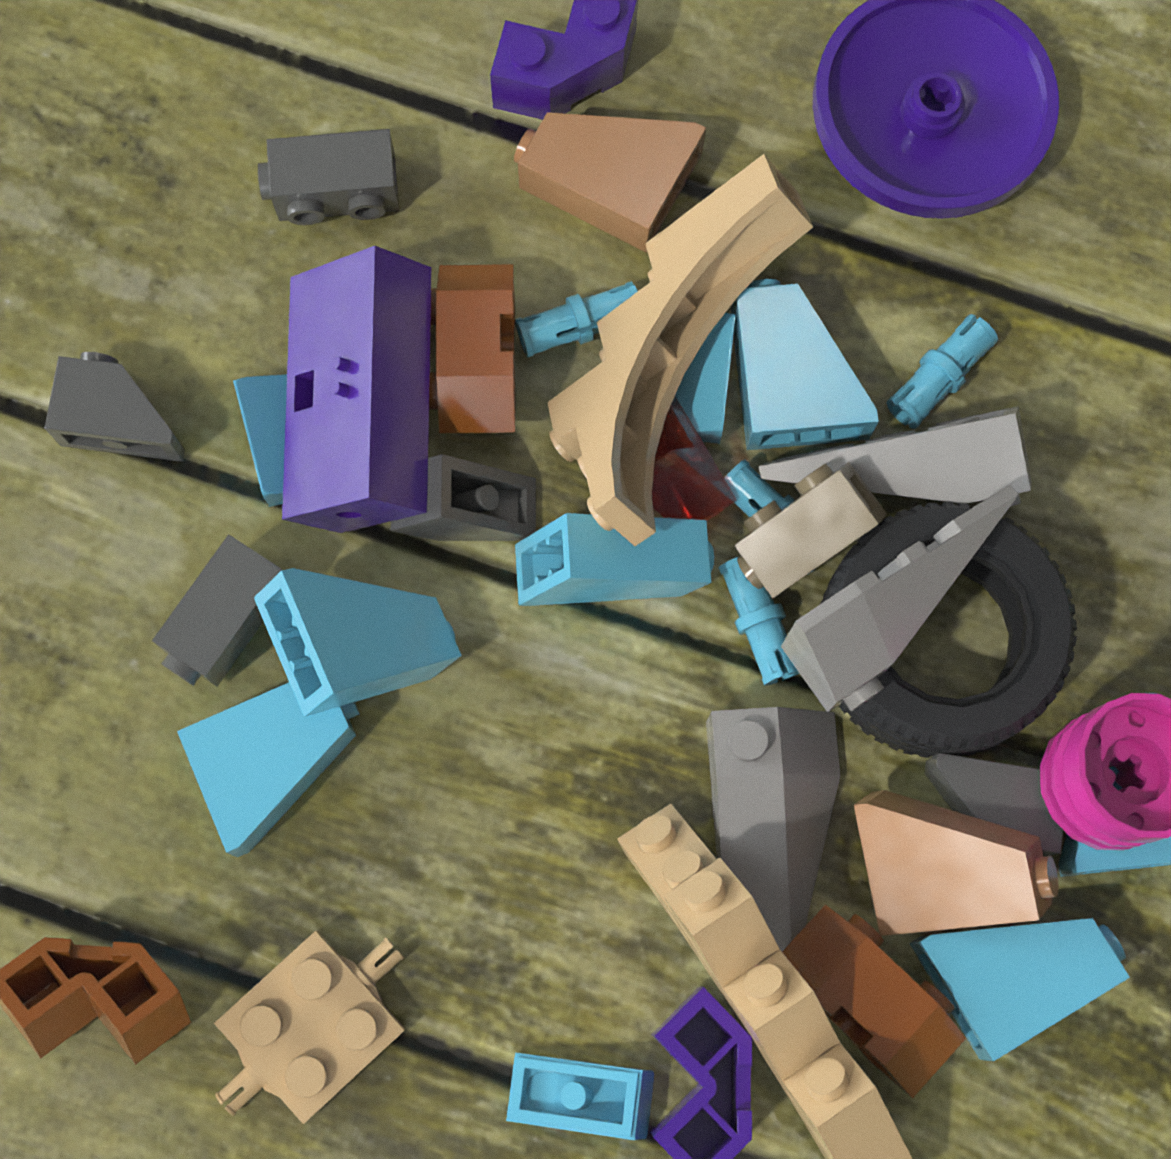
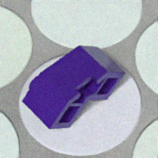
(552, 70)
(717, 1054)

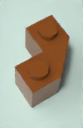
(474, 349)
(65, 986)
(873, 1001)

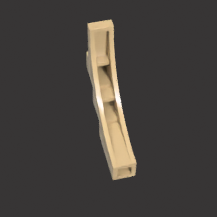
(698, 270)
(763, 989)

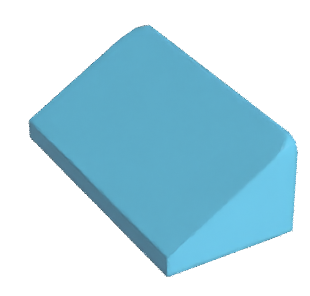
(706, 382)
(264, 415)

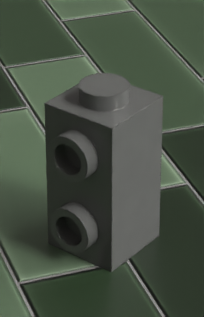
(330, 176)
(216, 614)

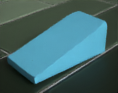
(581, 1096)

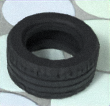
(1039, 640)

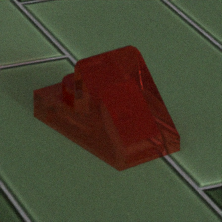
(685, 474)

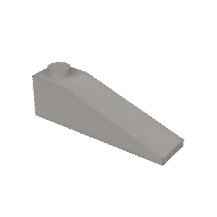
(950, 462)
(870, 622)
(773, 804)

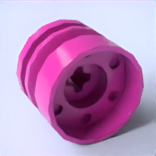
(1079, 786)

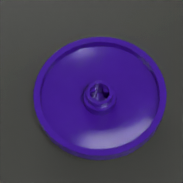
(935, 104)

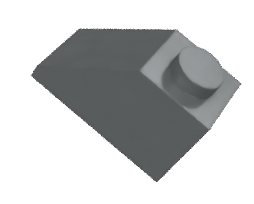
(104, 410)
(473, 504)
(996, 794)

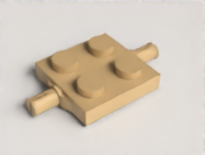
(309, 1026)

